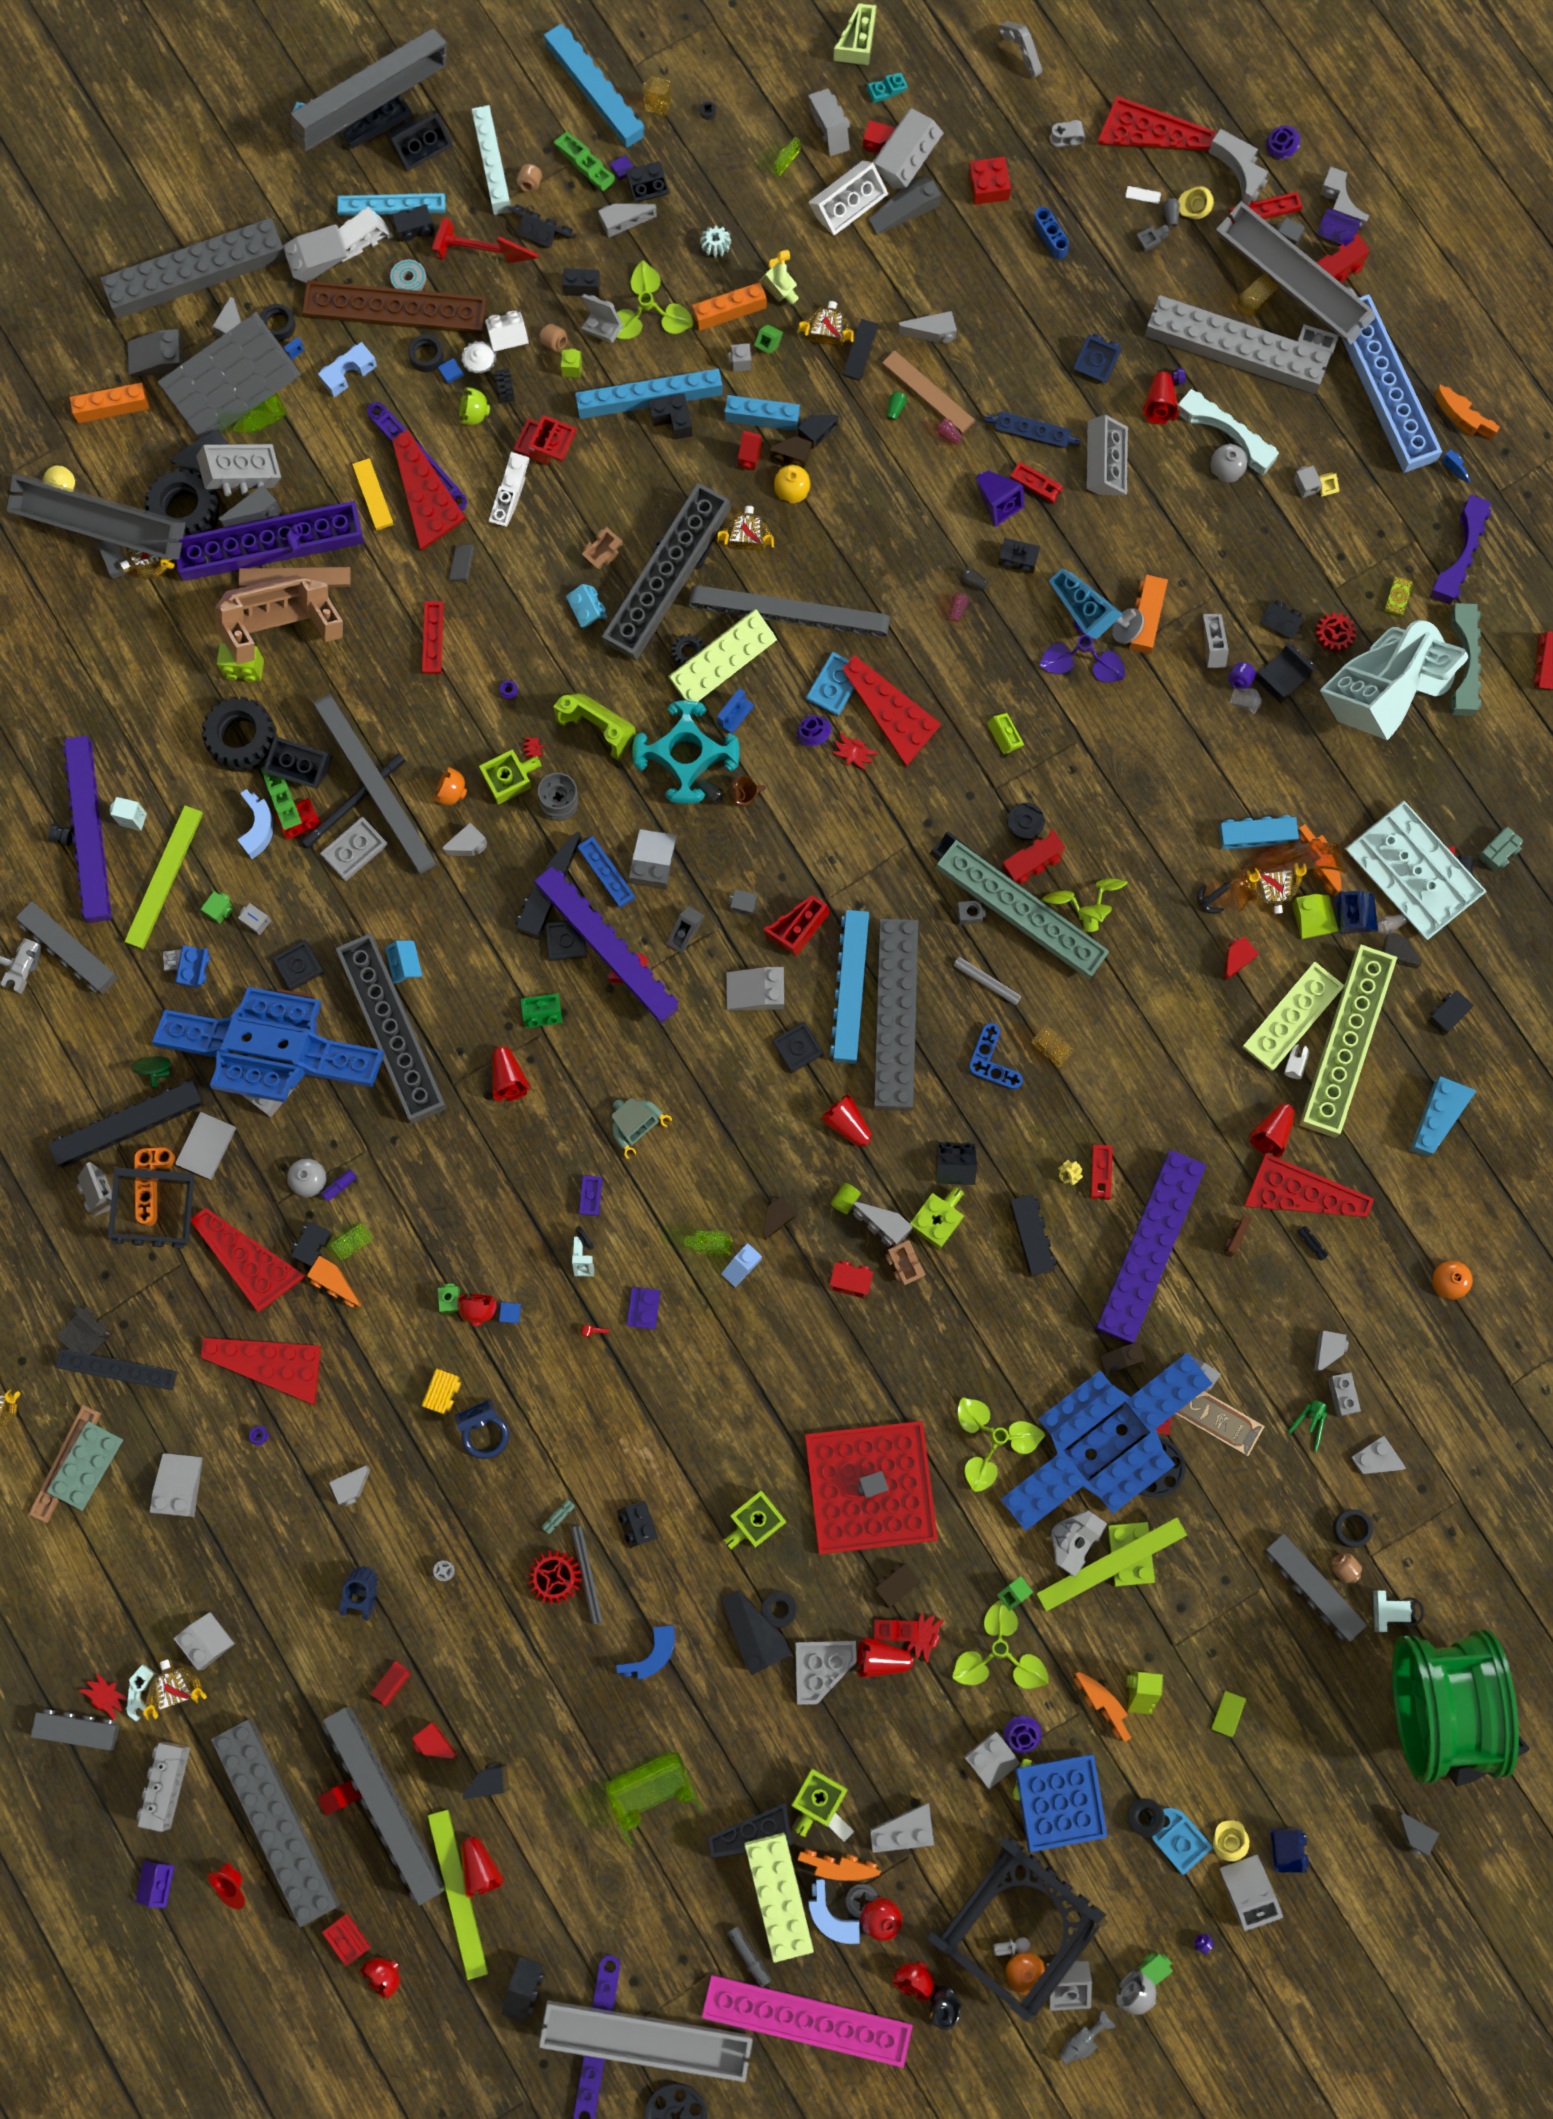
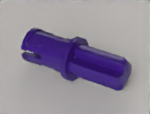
(339, 1185)

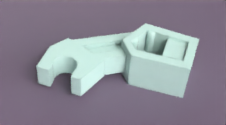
(134, 1696)

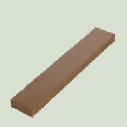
(927, 391)
(331, 575)
(45, 1502)

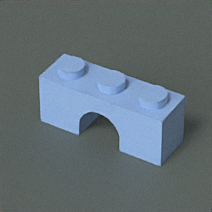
(356, 358)

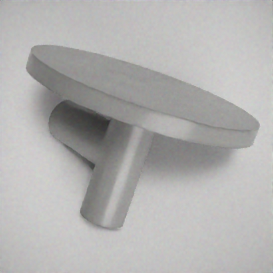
(1128, 626)

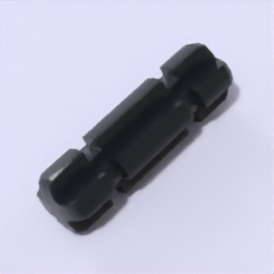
(1313, 1243)

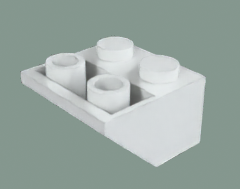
(506, 330)

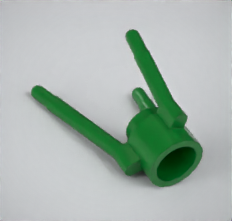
(1316, 1411)

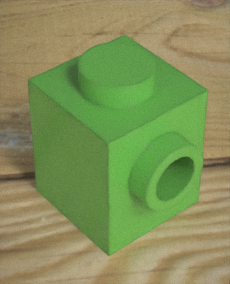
(768, 339)
(217, 907)
(448, 1298)
(1014, 1593)
(1156, 1967)

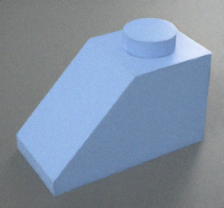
(741, 1265)

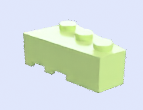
(857, 38)

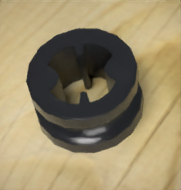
(708, 116)

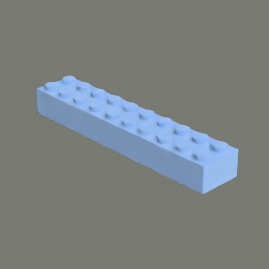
(1393, 395)

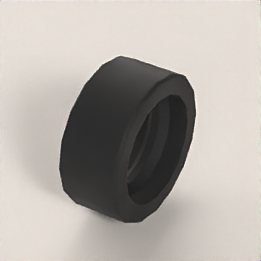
(276, 309)
(424, 340)
(1368, 1528)

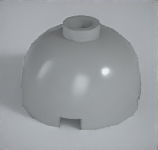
(1228, 463)
(306, 1178)
(1137, 1993)

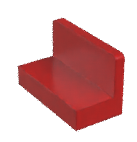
(391, 1683)

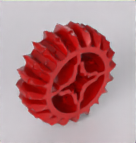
(569, 1584)

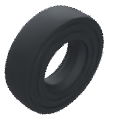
(787, 1600)
(1157, 1824)

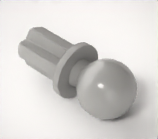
(1021, 1945)

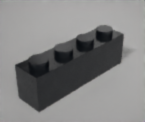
(1032, 1236)

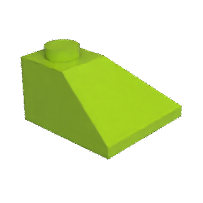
(1314, 915)

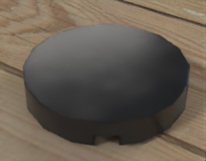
(1026, 821)

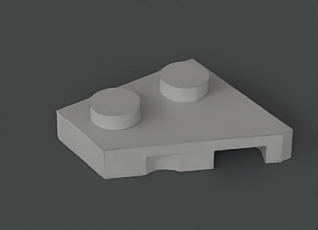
(1377, 1458)

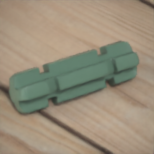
(558, 1516)

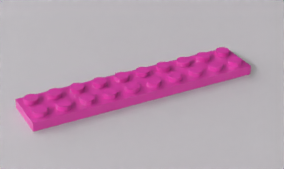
(807, 2021)

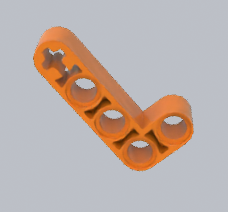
(149, 1187)

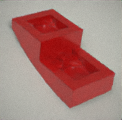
(895, 1630)

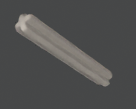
(987, 980)

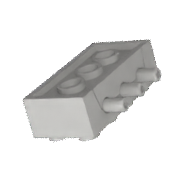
(238, 467)
(163, 1786)

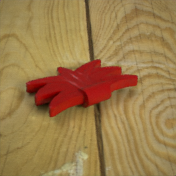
(854, 751)
(926, 1636)
(104, 1696)

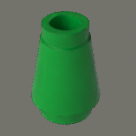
(895, 405)

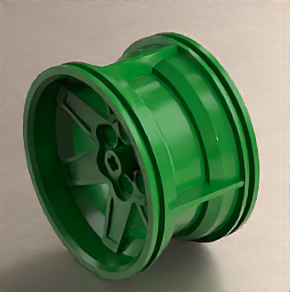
(1455, 1706)

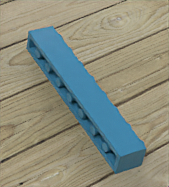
(594, 86)
(637, 395)
(851, 987)

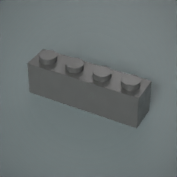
(74, 1730)

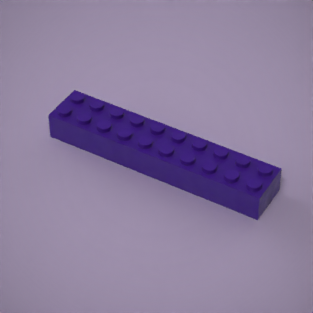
(266, 541)
(1150, 1247)

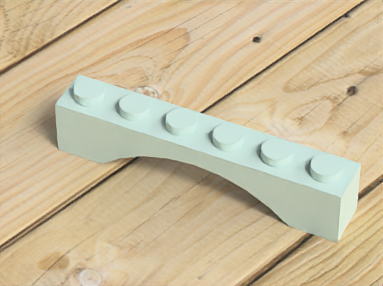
(491, 159)
(1197, 409)

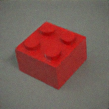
(989, 180)
(851, 1280)

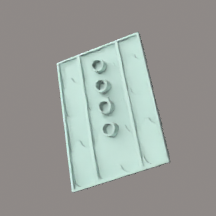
(1415, 870)

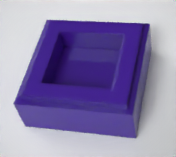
(620, 166)

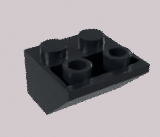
(647, 182)
(956, 1163)

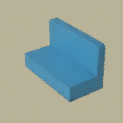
(403, 960)

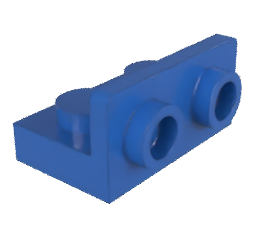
(734, 712)
(192, 966)

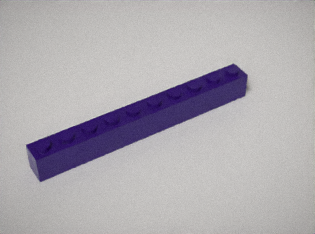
(88, 829)
(606, 945)

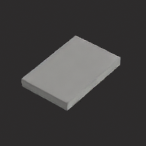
(354, 849)
(205, 1146)

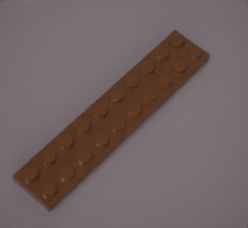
(394, 306)

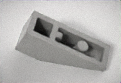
(621, 217)
(931, 328)
(1215, 641)

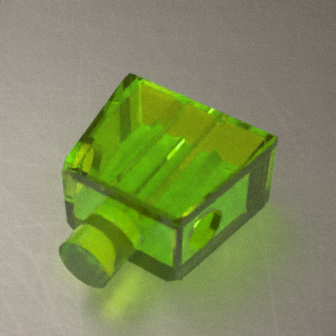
(717, 1243)

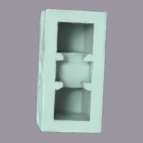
(128, 813)

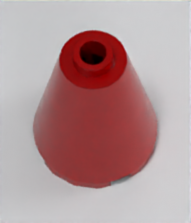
(1161, 400)
(507, 1076)
(847, 1121)
(1273, 1132)
(881, 1659)
(478, 1868)

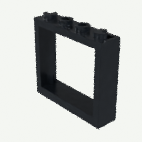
(152, 1176)

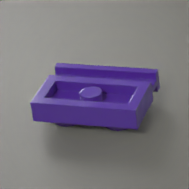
(1338, 227)
(643, 1308)

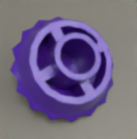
(1283, 142)
(813, 731)
(1022, 1734)

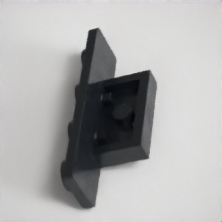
(538, 229)

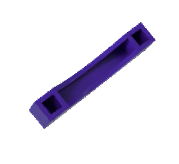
(1472, 519)

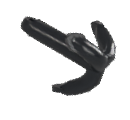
(1204, 902)

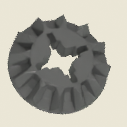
(856, 1892)

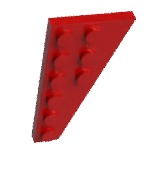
(1145, 127)
(429, 500)
(896, 715)
(1291, 1188)
(253, 1267)
(277, 1365)

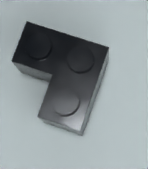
(673, 411)
(522, 1989)

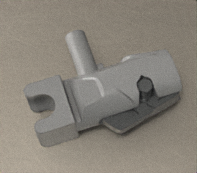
(20, 966)

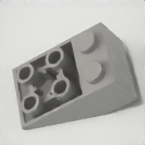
(887, 1224)
(1250, 1893)

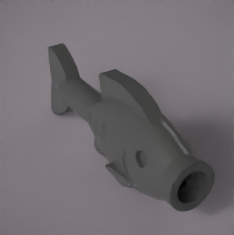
(1081, 2043)

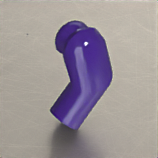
(293, 537)

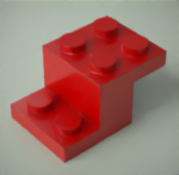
(545, 440)

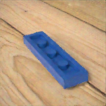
(606, 872)

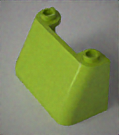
(617, 732)

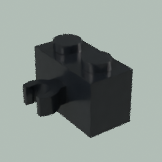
(1018, 555)

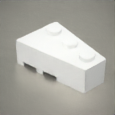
(362, 231)

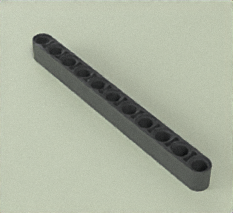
(789, 611)
(374, 784)

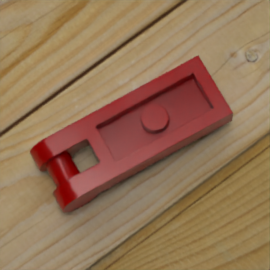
(1036, 482)
(1101, 1171)

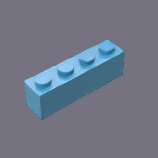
(762, 413)
(1258, 833)

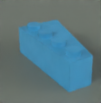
(1085, 605)
(1440, 1113)

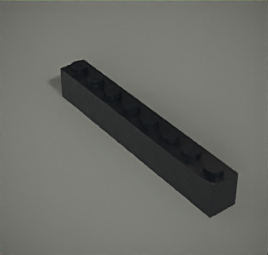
(126, 1124)

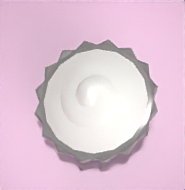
(478, 357)

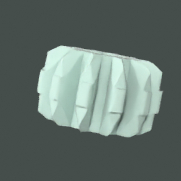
(722, 241)

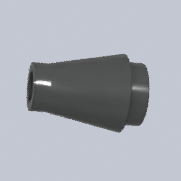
(1171, 211)

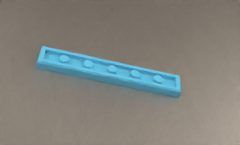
(391, 203)

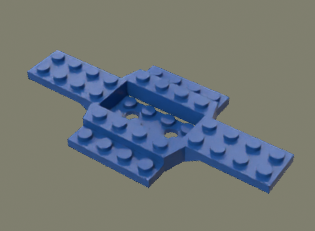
(270, 1020)
(1128, 1473)

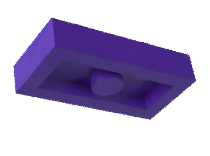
(590, 1195)

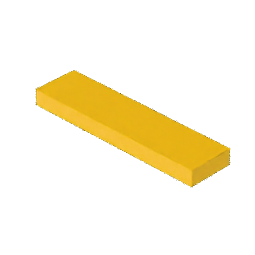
(373, 494)

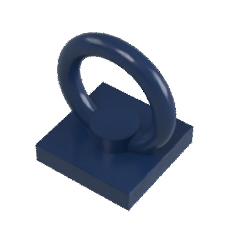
(476, 1417)

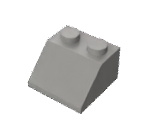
(204, 1641)
(992, 1759)
(1074, 1989)

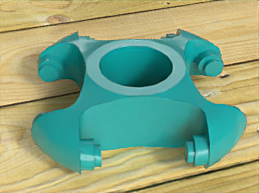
(685, 731)

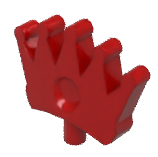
(533, 747)

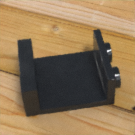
(1285, 673)

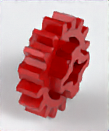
(1327, 632)

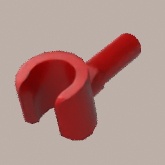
(587, 1330)

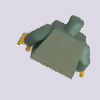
(634, 1120)

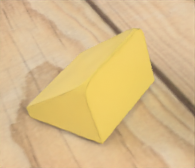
(1330, 484)

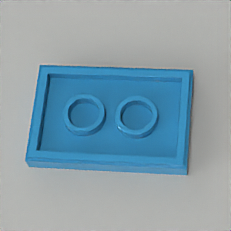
(831, 686)

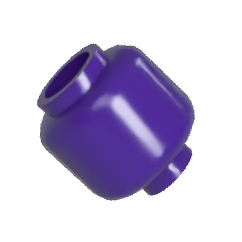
(1241, 675)

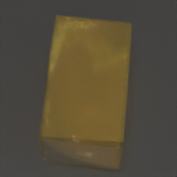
(1257, 295)

